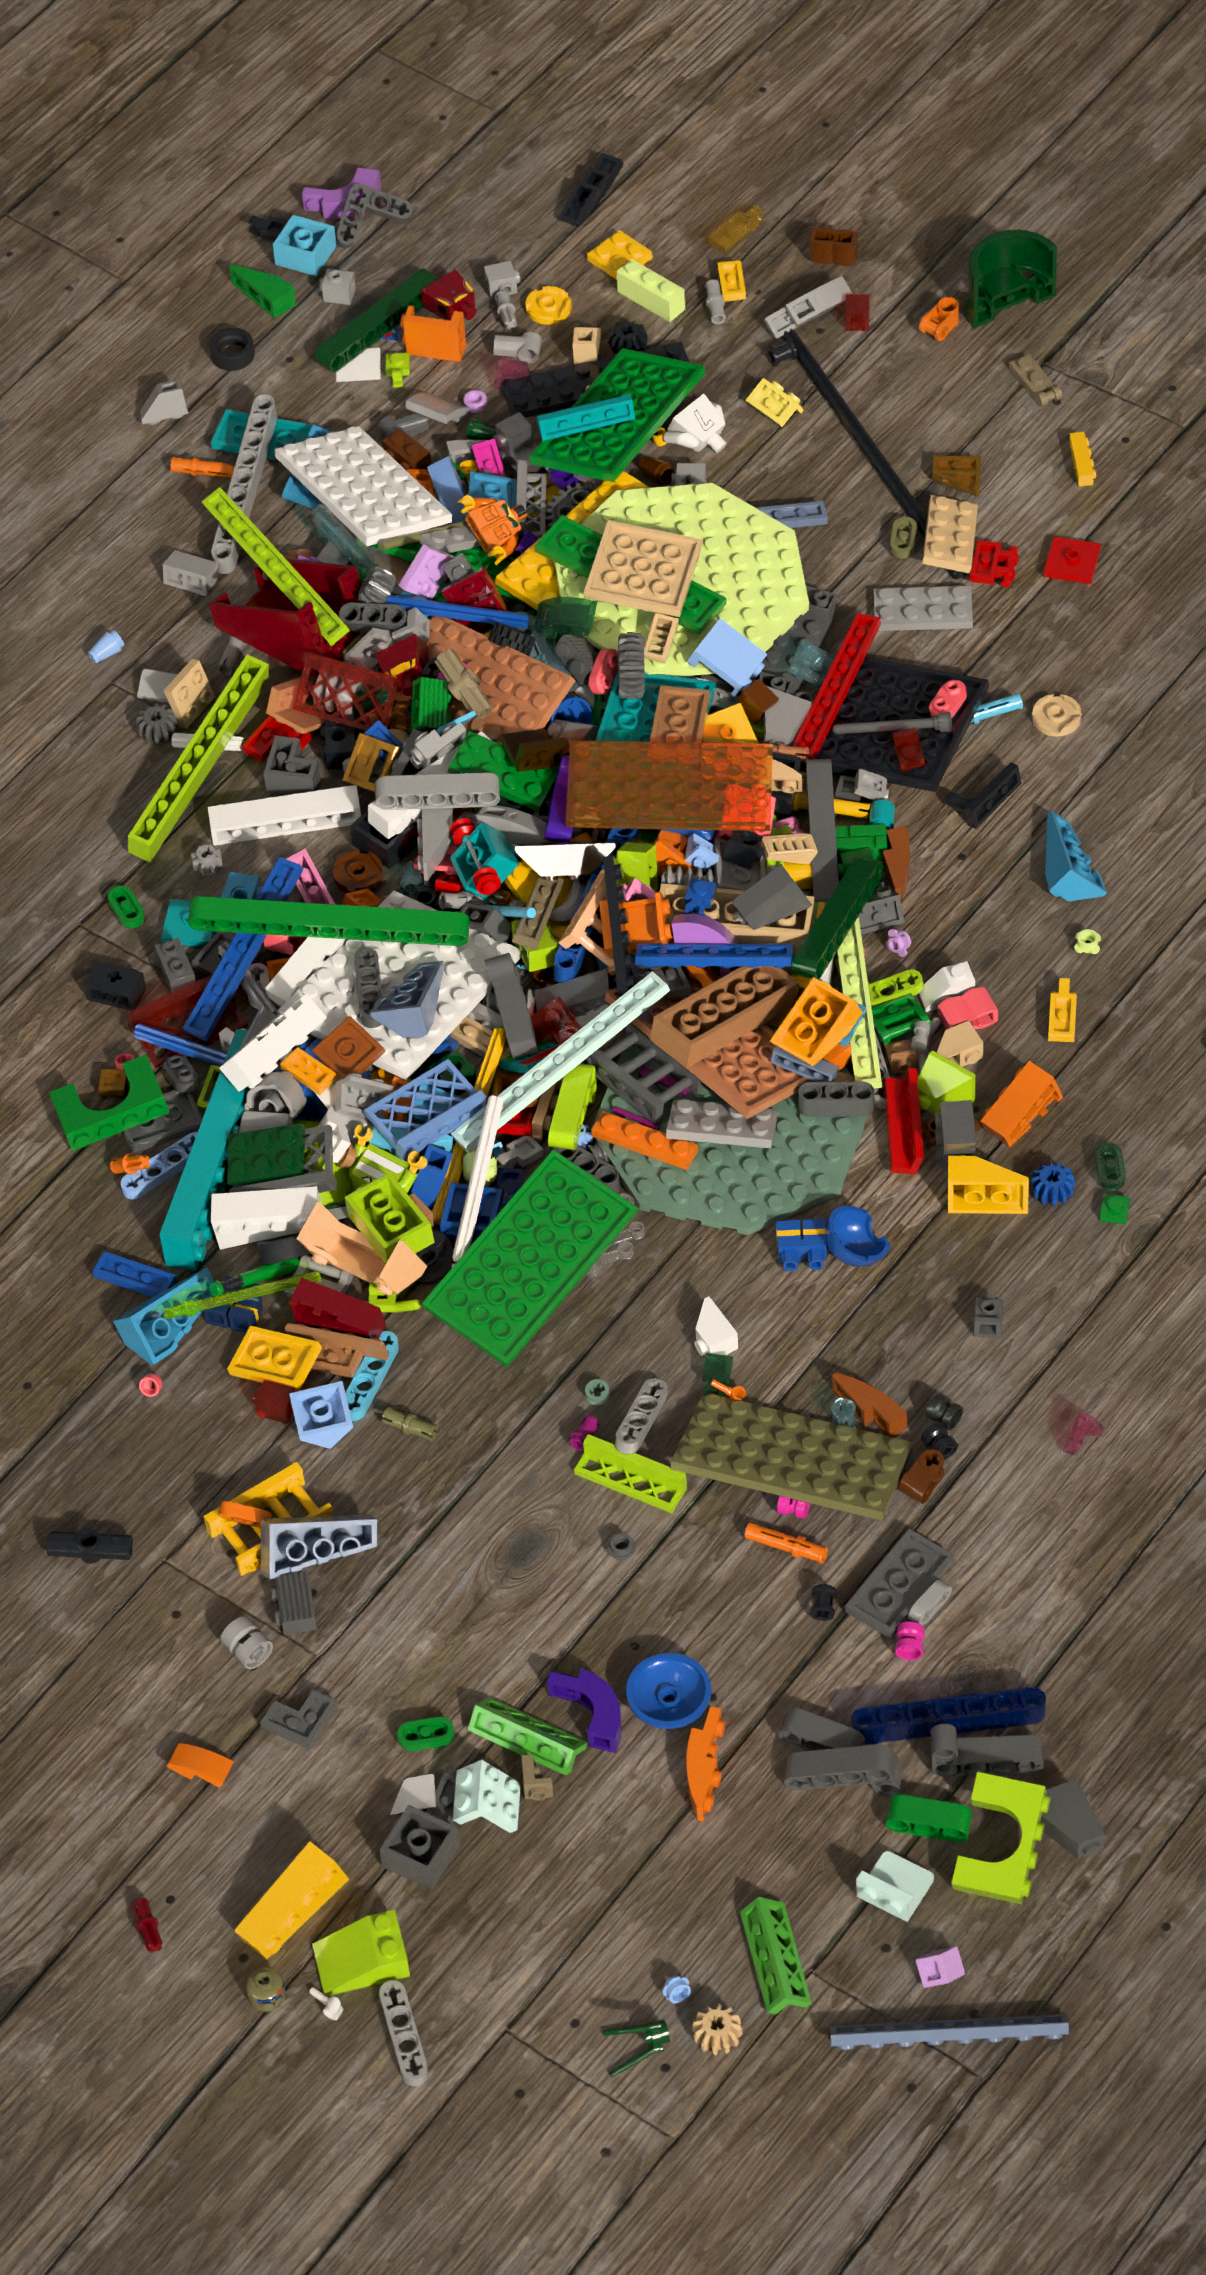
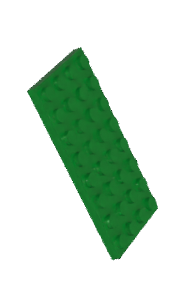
(656, 390)
(529, 1258)

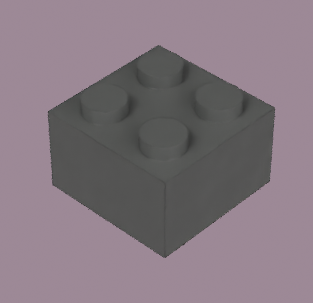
(420, 1847)

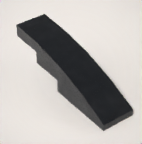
(591, 190)

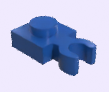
(699, 895)

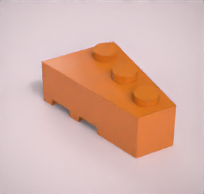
(1020, 1104)

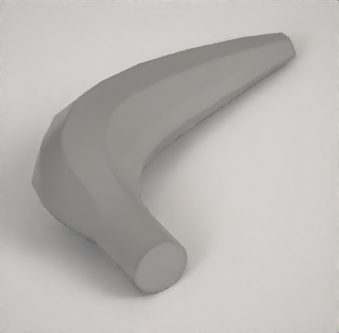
(567, 909)

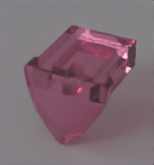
(510, 369)
(1081, 1426)

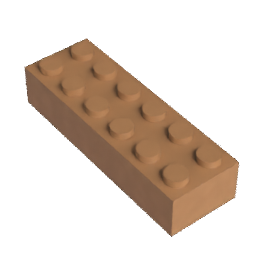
(723, 1012)

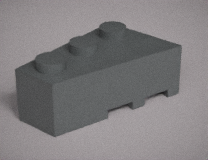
(581, 995)
(954, 1131)

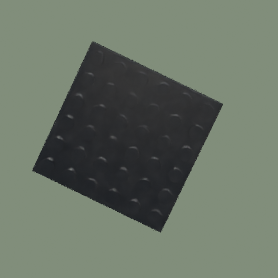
(898, 692)

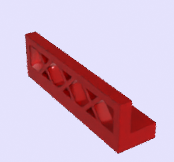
(903, 1123)

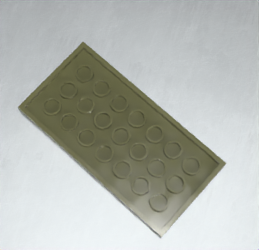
(792, 1456)

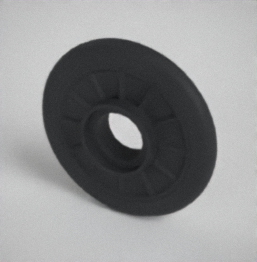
(442, 1261)

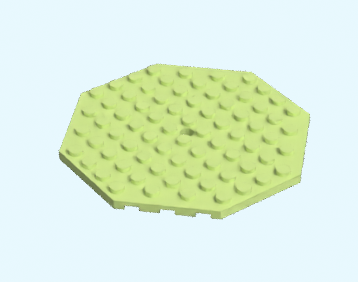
(742, 558)

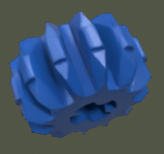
(1052, 1183)

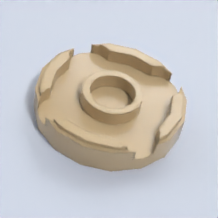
(1056, 715)

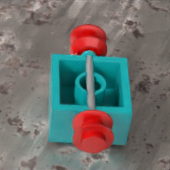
(482, 858)

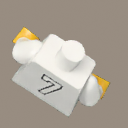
(695, 427)

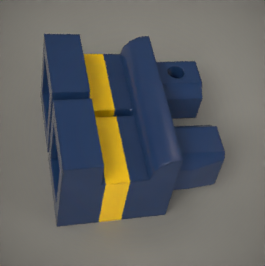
(237, 1315)

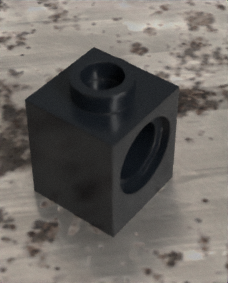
(743, 848)

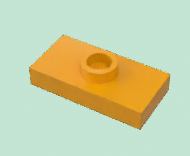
(308, 1071)

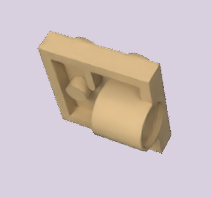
(189, 693)

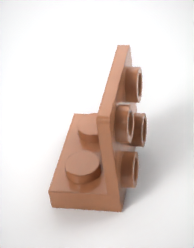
(281, 708)

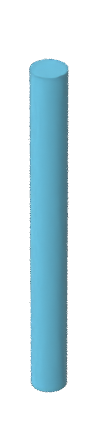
(511, 911)

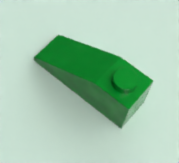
(264, 289)

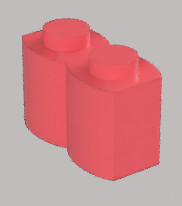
(972, 1006)

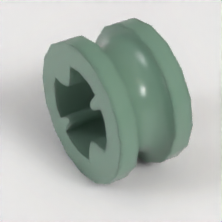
(604, 1389)

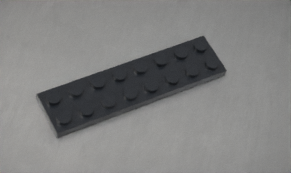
(564, 386)

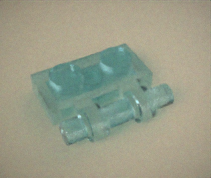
(811, 663)

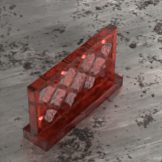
(346, 671)
(173, 1005)

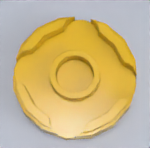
(548, 305)

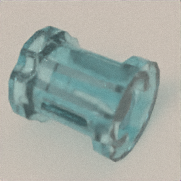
(847, 1412)

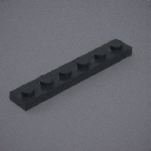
(618, 918)

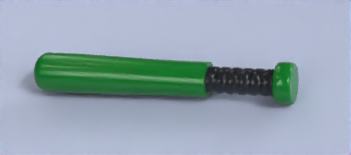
(254, 1276)

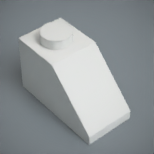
(946, 983)
(714, 1331)

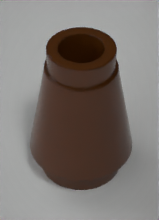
(657, 470)

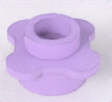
(898, 942)

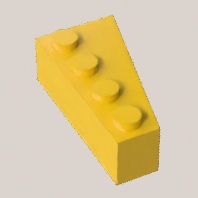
(291, 1900)

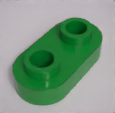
(129, 911)
(425, 1732)

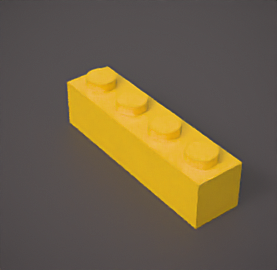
(1081, 458)

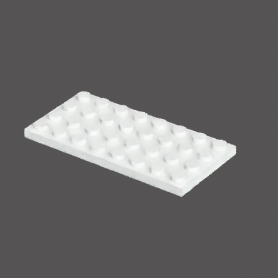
(363, 485)

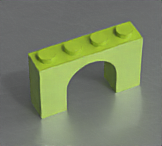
(1007, 1878)

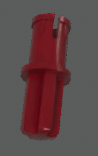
(147, 1924)

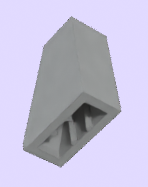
(784, 719)

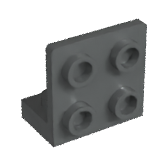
(881, 909)

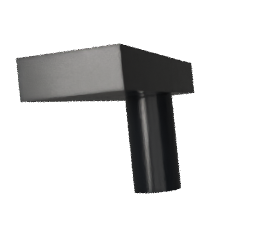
(989, 798)

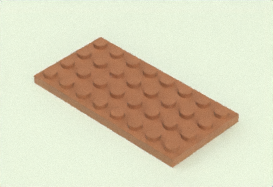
(516, 685)
(739, 1070)

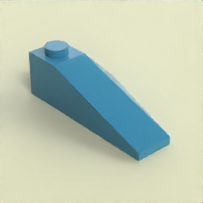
(1067, 864)
(147, 1330)

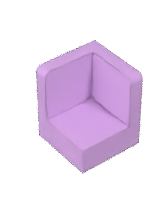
(940, 1967)

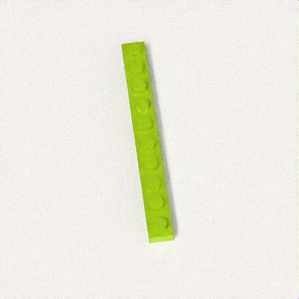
(273, 563)

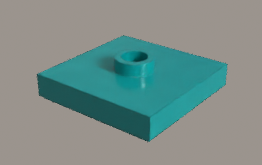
(177, 926)

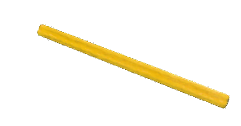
(482, 1083)

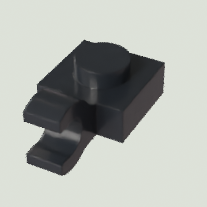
(268, 229)

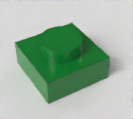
(1115, 1209)

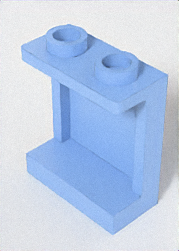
(729, 656)

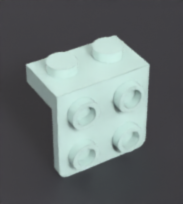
(486, 1793)
(894, 1885)

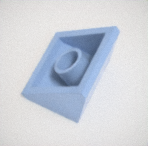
(322, 1414)

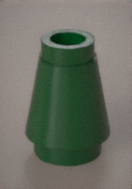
(480, 430)

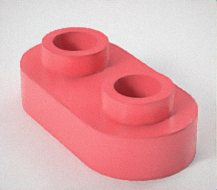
(604, 671)
(948, 698)

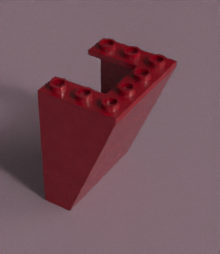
(280, 629)

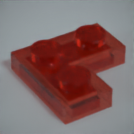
(555, 1020)

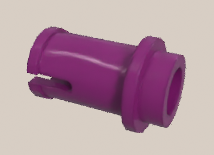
(588, 1426)

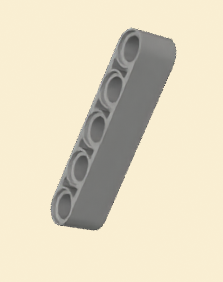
(437, 791)

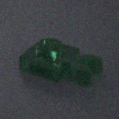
(718, 1368)

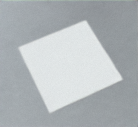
(363, 367)

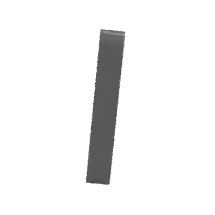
(822, 828)

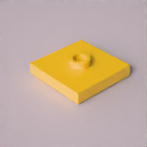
(728, 726)

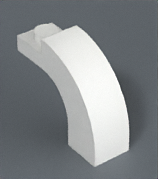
(343, 1131)

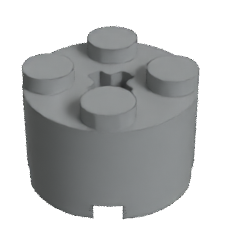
(277, 1094)

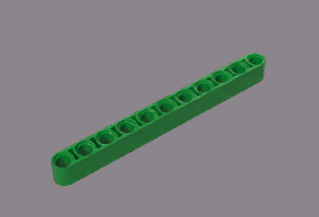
(329, 921)

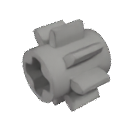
(206, 860)

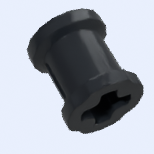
(782, 352)
(823, 1602)

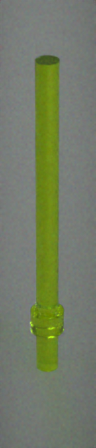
(191, 1307)

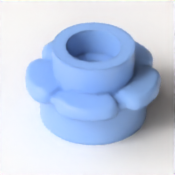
(676, 1989)

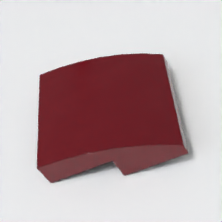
(476, 591)

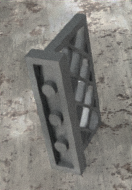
(322, 1179)

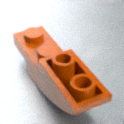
(702, 1763)

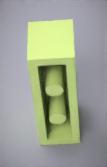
(650, 290)

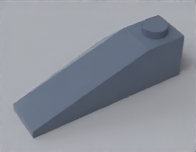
(413, 1004)

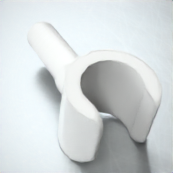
(332, 2008)

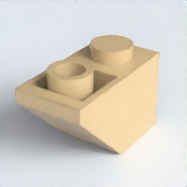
(586, 344)
(961, 1045)

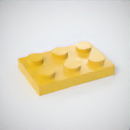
(274, 1357)

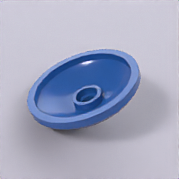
(666, 1678)

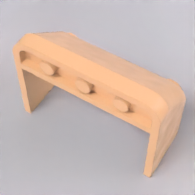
(351, 1252)

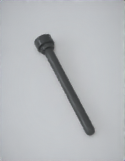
(940, 722)

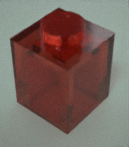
(857, 312)
(274, 1401)

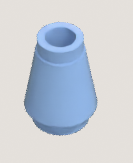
(106, 646)

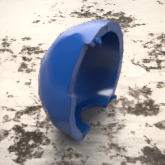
(851, 1237)

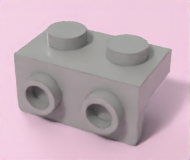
(357, 1094)

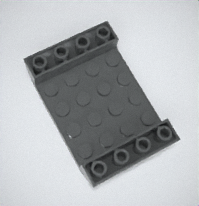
(810, 627)

